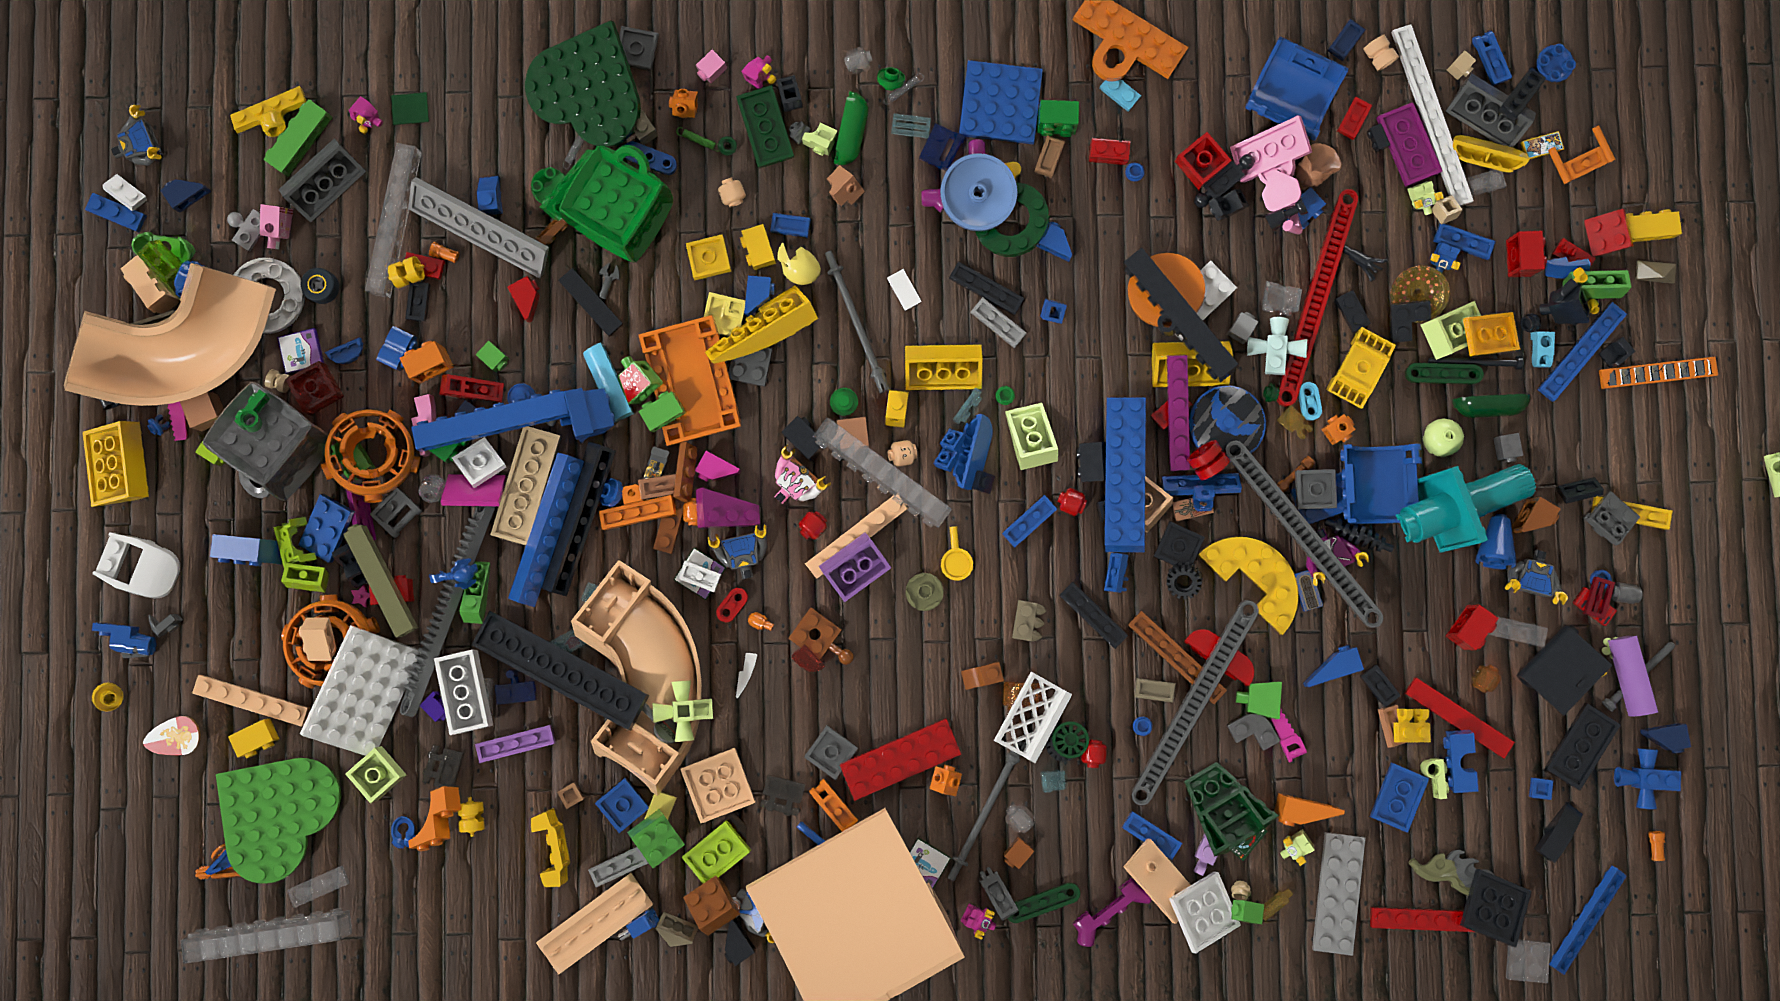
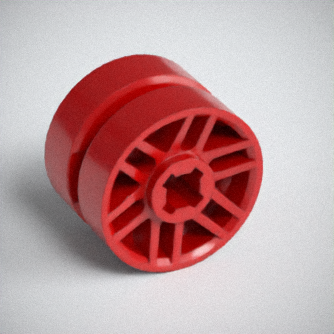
(1208, 460)

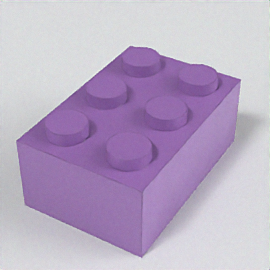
(854, 567)

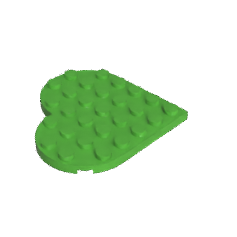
(272, 812)

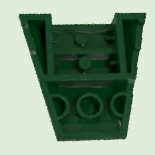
(1226, 809)

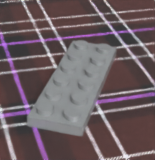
(1338, 893)

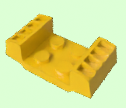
(1361, 368)
(556, 839)

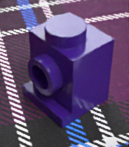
(434, 706)

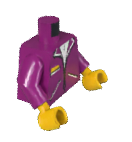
(1342, 549)

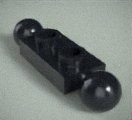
(1224, 180)

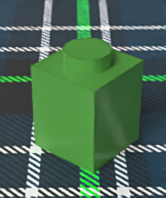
(493, 357)
(1247, 911)

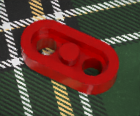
(732, 605)

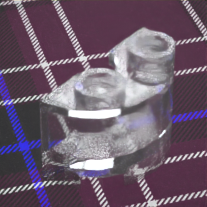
(1281, 298)

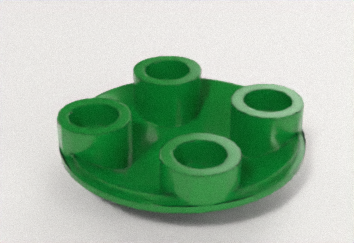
(545, 182)

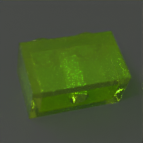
(160, 260)

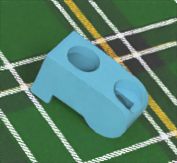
(1543, 348)

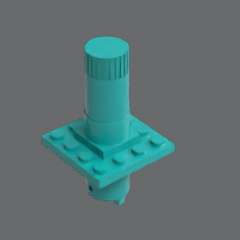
(1452, 508)

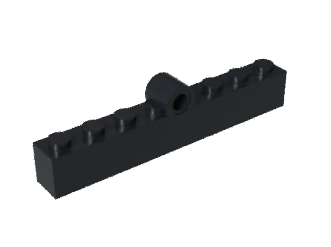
(1181, 315)

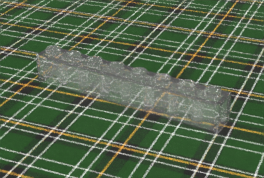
(392, 219)
(882, 473)

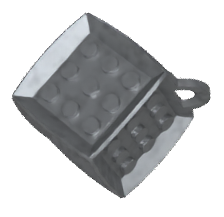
(276, 455)

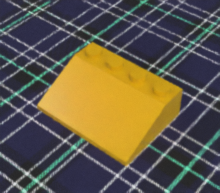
(115, 463)

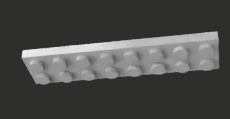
(478, 227)

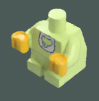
(1424, 196)
(1297, 847)

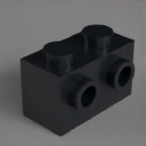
(1092, 461)

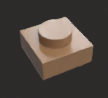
(570, 795)

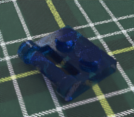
(936, 144)

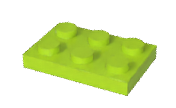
(716, 853)

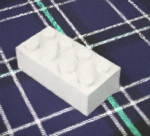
(463, 692)

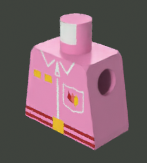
(275, 224)

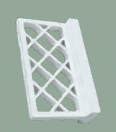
(1044, 723)

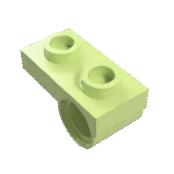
(1439, 785)

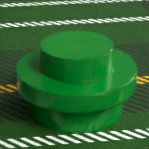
(1005, 395)

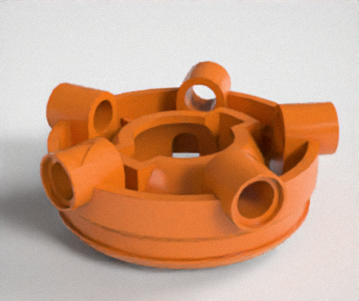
(352, 435)
(310, 672)

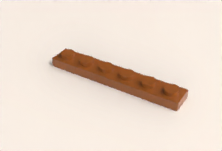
(1170, 651)

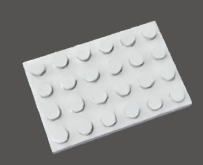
(360, 692)

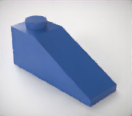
(1337, 665)

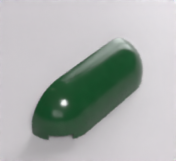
(1492, 405)

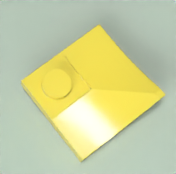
(726, 311)

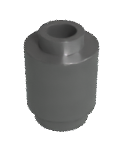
(1626, 593)

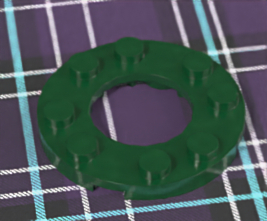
(1029, 238)

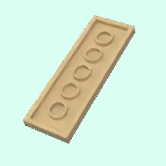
(525, 484)

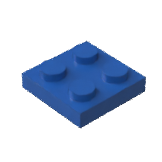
(622, 805)

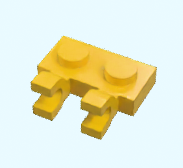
(1412, 732)

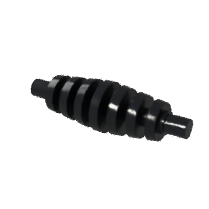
(1359, 535)

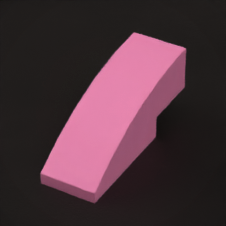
(426, 412)

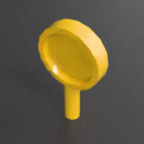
(956, 562)

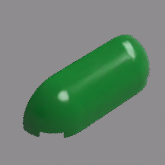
(851, 129)

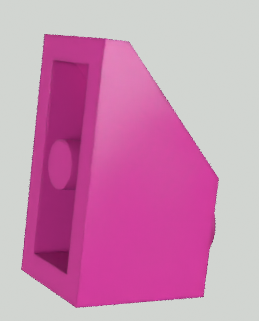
(715, 468)

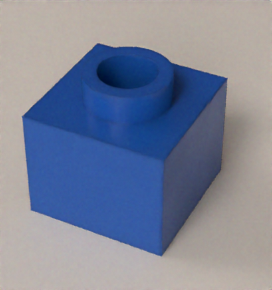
(1058, 313)

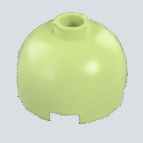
(1443, 437)

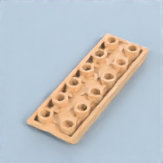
(594, 923)

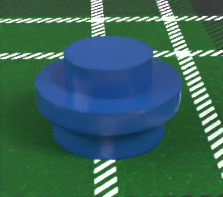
(1134, 172)
(1142, 726)

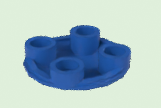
(1555, 63)

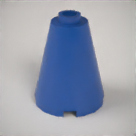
(1499, 548)

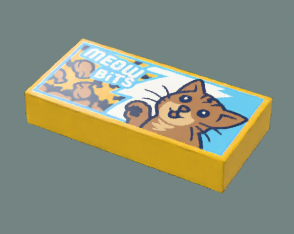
(1540, 145)

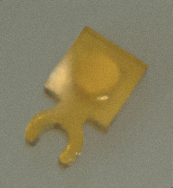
(1292, 420)

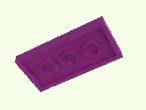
(1409, 144)

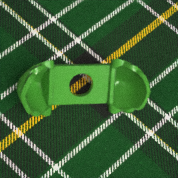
(180, 247)

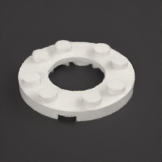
(289, 280)

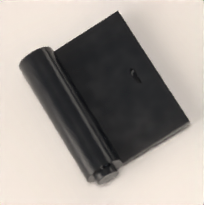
(1561, 667)

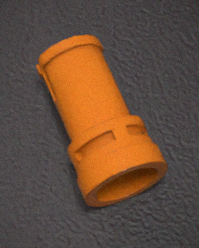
(440, 251)
(1657, 844)

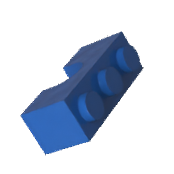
(1457, 745)

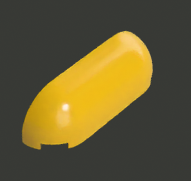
(1489, 154)

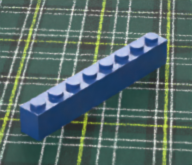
(490, 421)
(546, 529)

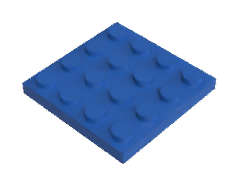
(1000, 102)

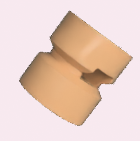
(1381, 53)

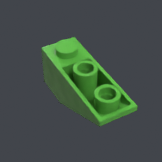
(475, 597)

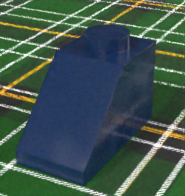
(183, 194)
(1669, 737)

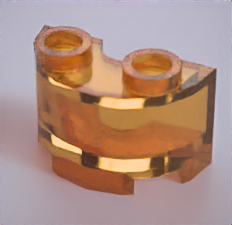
(1012, 690)

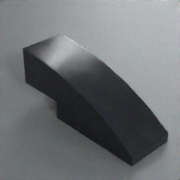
(1559, 833)

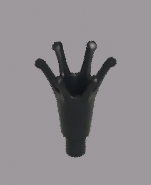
(1364, 261)

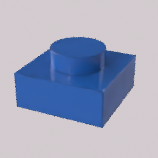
(1541, 788)

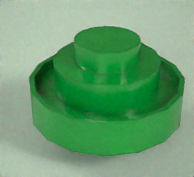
(890, 78)
(844, 402)

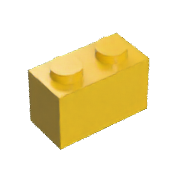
(758, 247)
(253, 738)

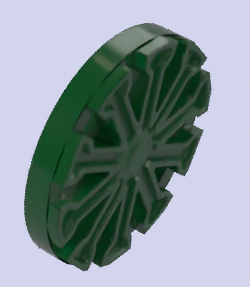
(1070, 739)

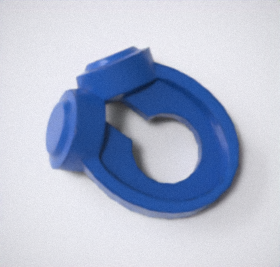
(397, 837)

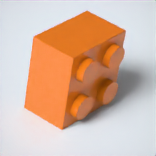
(426, 362)

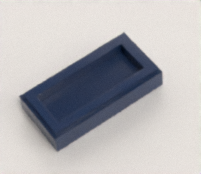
(1346, 40)

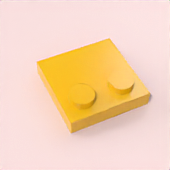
(708, 257)

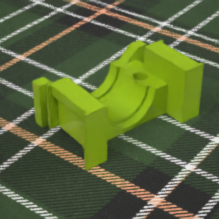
(287, 551)

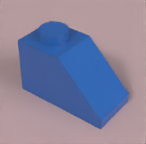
(489, 195)
(1056, 242)
(758, 293)

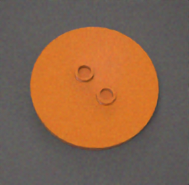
(1182, 274)

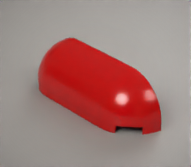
(1240, 667)

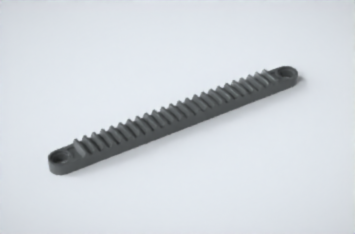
(1304, 534)
(444, 614)
(1194, 702)

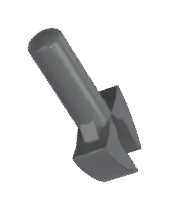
(608, 279)

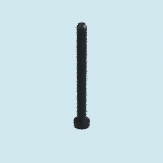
(1517, 362)

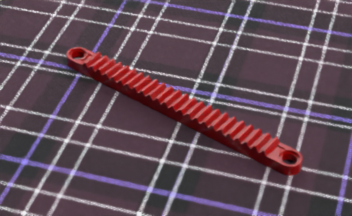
(1318, 293)

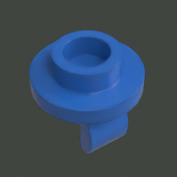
(157, 428)

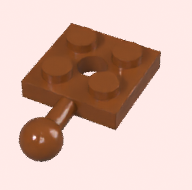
(828, 635)

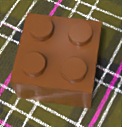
(711, 905)

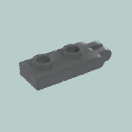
(998, 894)

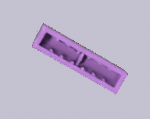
(1632, 676)

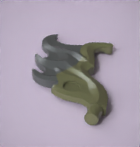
(1456, 870)

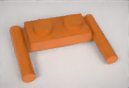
(1586, 162)

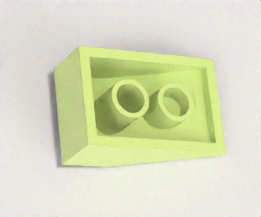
(1447, 332)
(1032, 436)

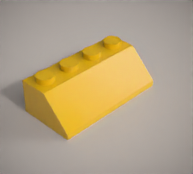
(943, 367)
(1196, 372)

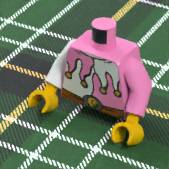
(796, 479)

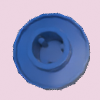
(520, 391)
(611, 492)

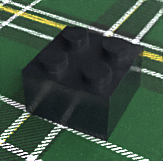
(801, 436)

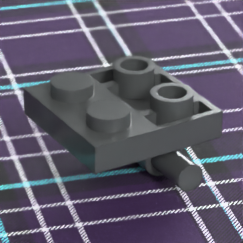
(1612, 518)

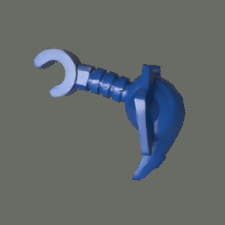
(460, 572)

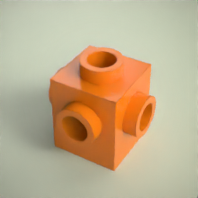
(684, 103)
(1339, 429)
(946, 780)

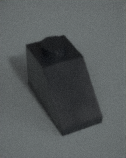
(738, 945)

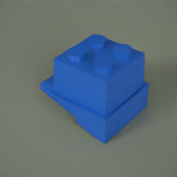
(588, 412)

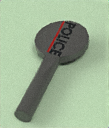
(665, 729)

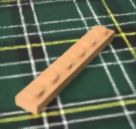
(870, 524)
(251, 700)

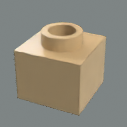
(1461, 65)
(1446, 209)

